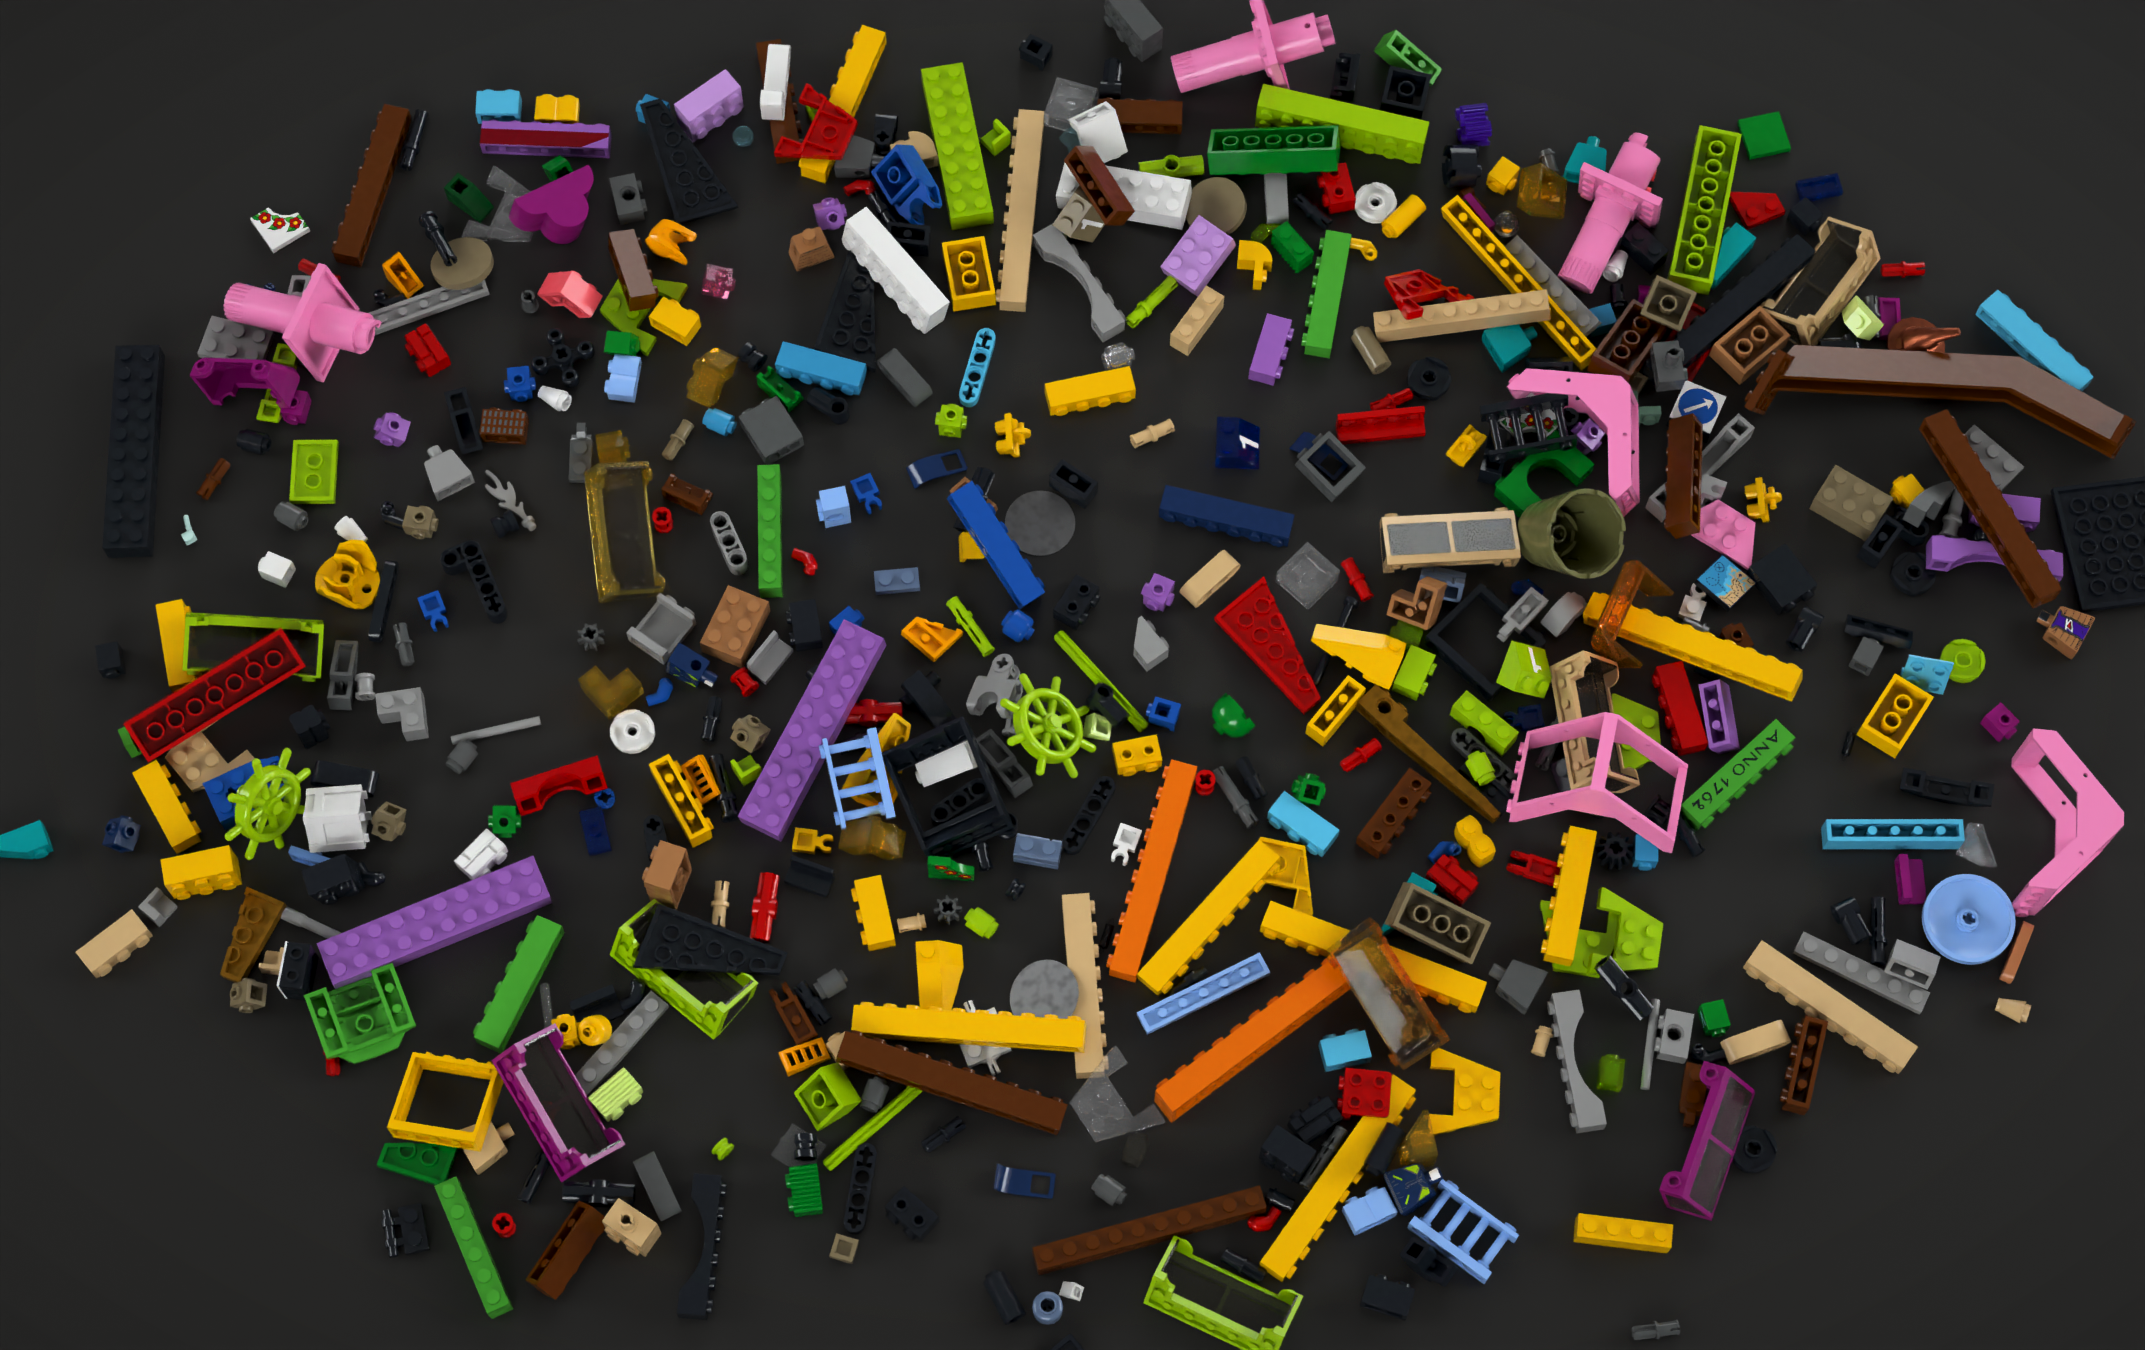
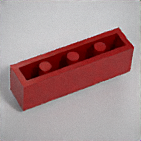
(1680, 708)

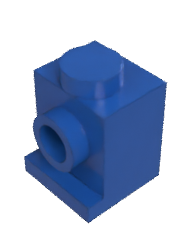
(848, 614)
(1164, 706)

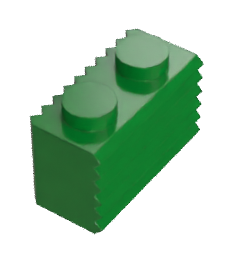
(1292, 247)
(805, 1190)

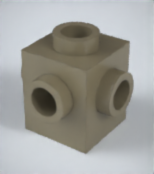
(420, 522)
(749, 733)
(388, 821)
(248, 995)

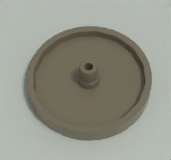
(1219, 203)
(472, 264)

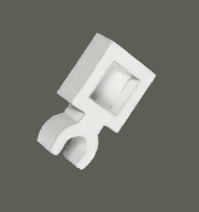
(1693, 605)
(1126, 840)

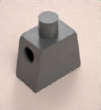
(858, 159)
(1518, 983)

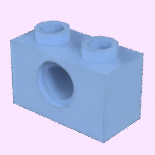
(833, 507)

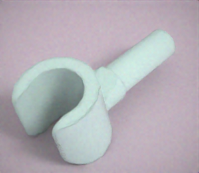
(188, 536)

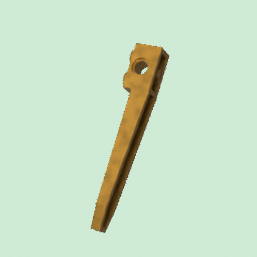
(1396, 730)

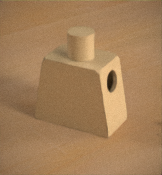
(492, 1148)

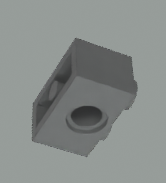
(628, 210)

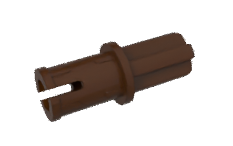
(213, 478)

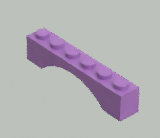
(1947, 553)

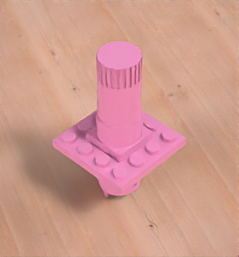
(1263, 48)
(1617, 200)
(310, 324)

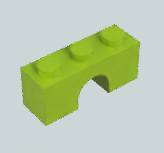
(1474, 713)

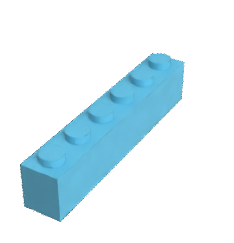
(2031, 341)
(1892, 834)

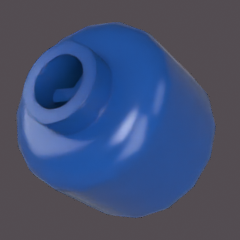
(1018, 626)

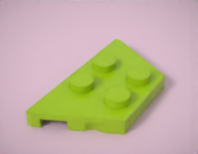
(1642, 718)

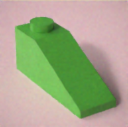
(1402, 53)

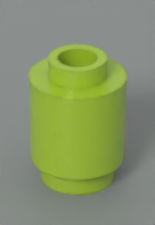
(1480, 768)
(981, 922)

